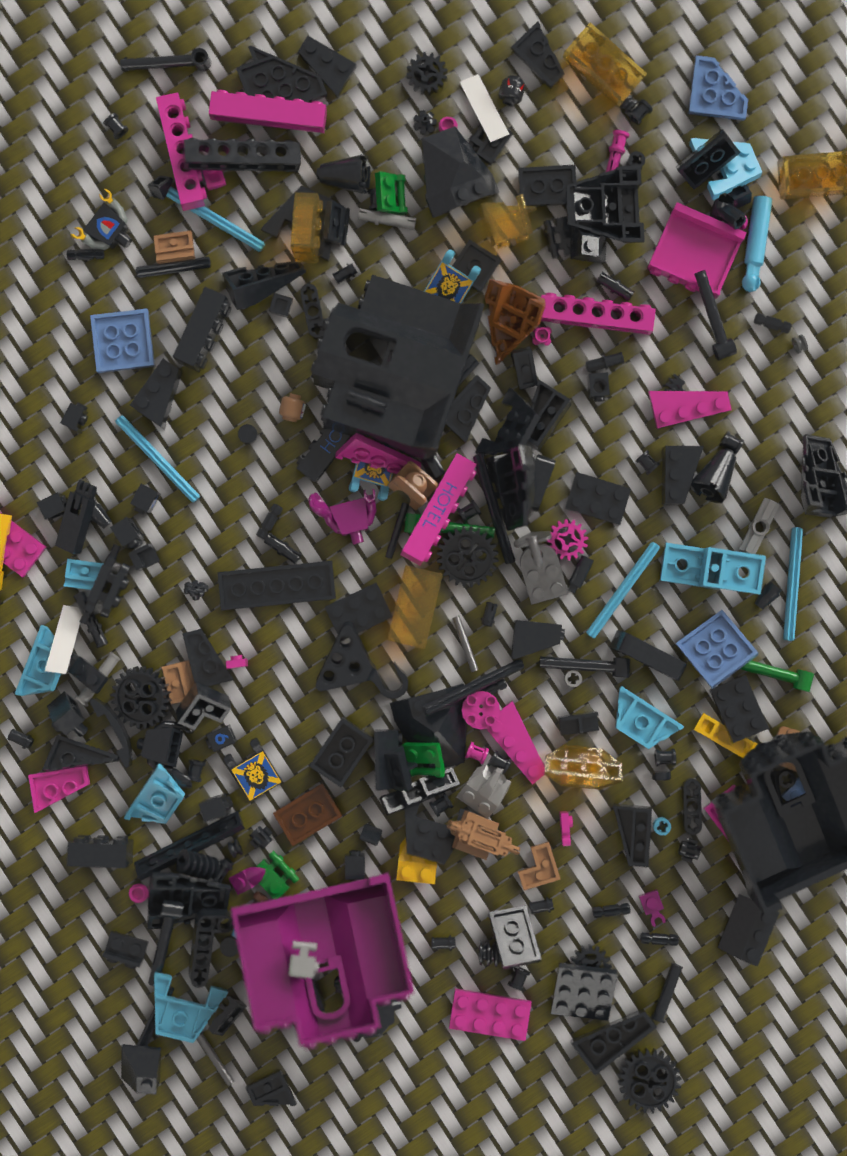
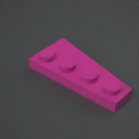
(682, 406)
(363, 449)
(515, 741)

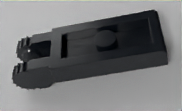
(87, 673)

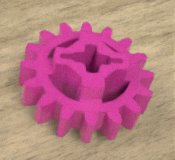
(570, 531)

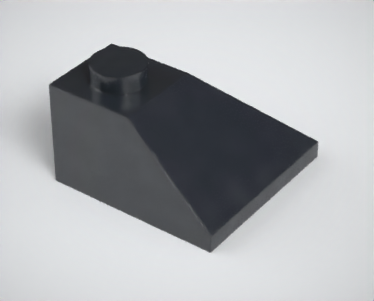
(587, 246)
(141, 1067)

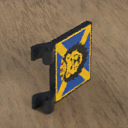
(256, 773)

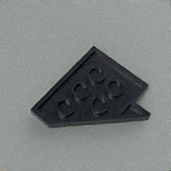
(280, 78)

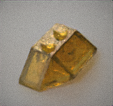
(583, 767)

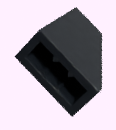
(534, 636)

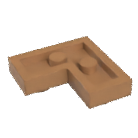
(544, 870)

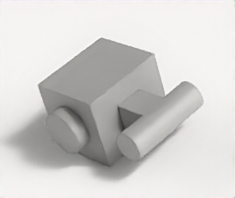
(303, 965)

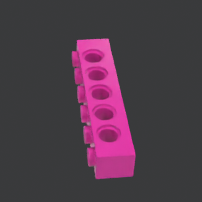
(167, 106)
(605, 321)

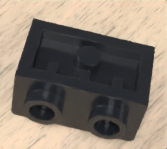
(125, 949)

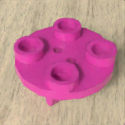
(490, 710)

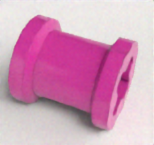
(476, 753)

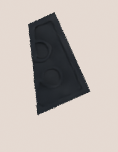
(537, 54)

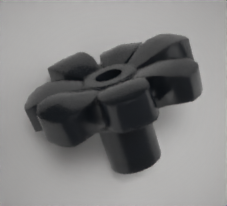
(424, 122)
(195, 589)

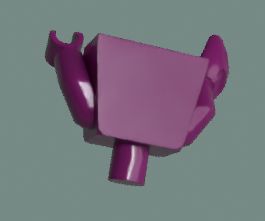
(348, 517)

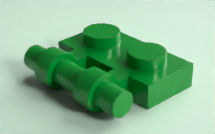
(272, 881)

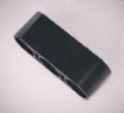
(543, 471)

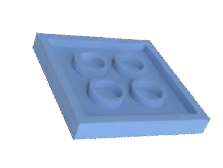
(122, 340)
(717, 649)

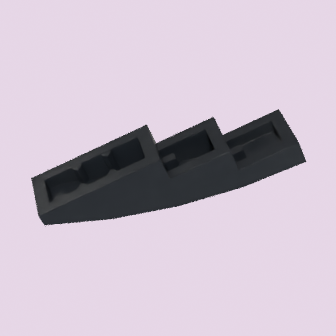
(422, 791)

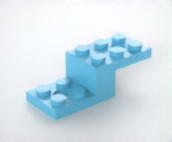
(713, 568)

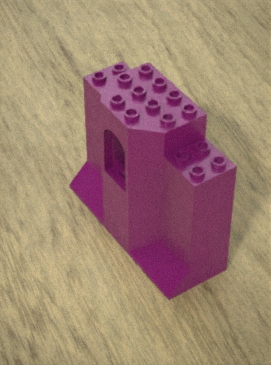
(353, 932)

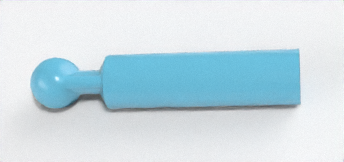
(756, 241)

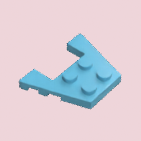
(737, 172)
(180, 1017)

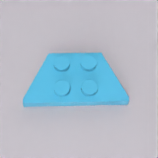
(34, 677)
(642, 720)
(157, 798)

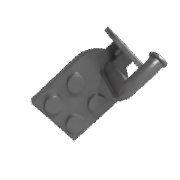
(540, 572)

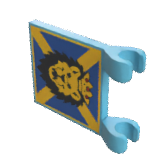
(450, 282)
(375, 476)

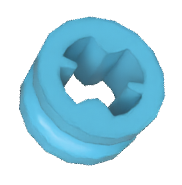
(667, 829)

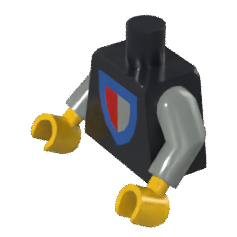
(106, 226)

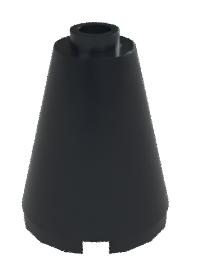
(346, 173)
(715, 477)

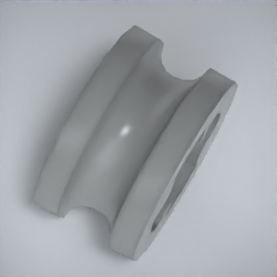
(577, 682)

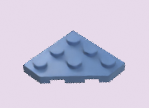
(715, 92)

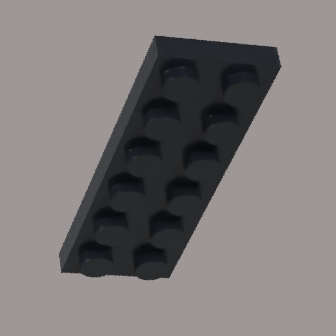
(276, 585)

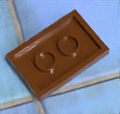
(307, 814)

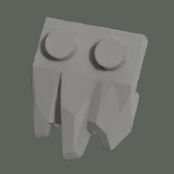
(484, 790)

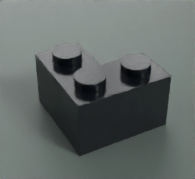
(202, 702)

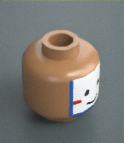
(292, 408)

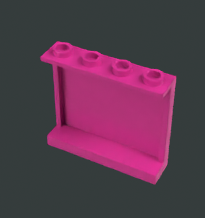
(695, 244)

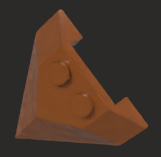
(512, 315)

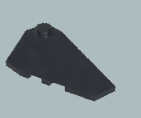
(254, 285)

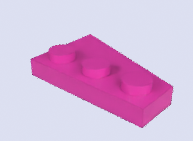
(56, 785)

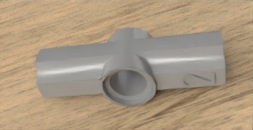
(764, 516)

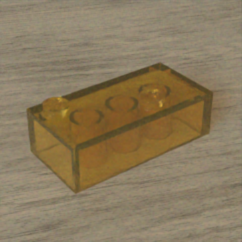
(604, 65)
(812, 175)
(415, 607)

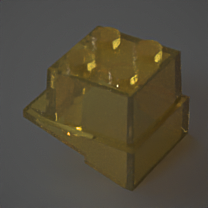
(507, 222)

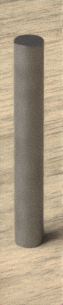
(465, 644)
(215, 1059)

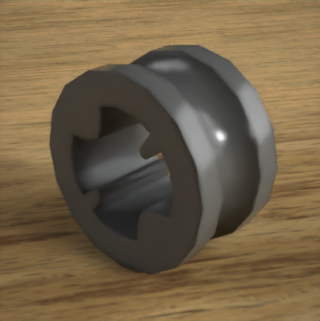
(799, 344)

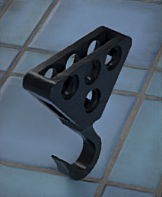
(345, 675)

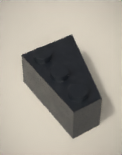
(551, 408)
(678, 472)
(635, 831)

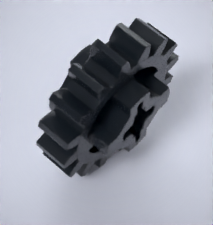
(419, 71)
(595, 959)

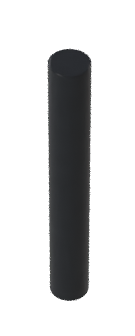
(397, 530)

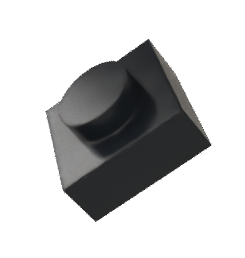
(281, 305)

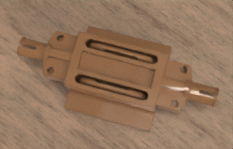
(480, 837)

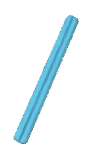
(221, 223)
(157, 458)
(793, 584)
(623, 589)

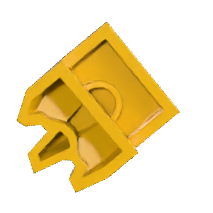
(414, 868)

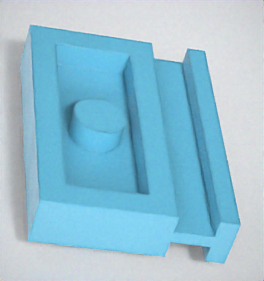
(81, 573)

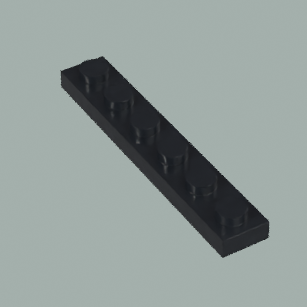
(195, 842)

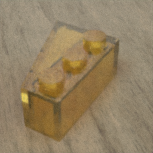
(306, 227)

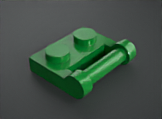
(386, 195)
(425, 753)

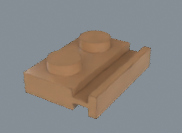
(174, 247)
(179, 679)

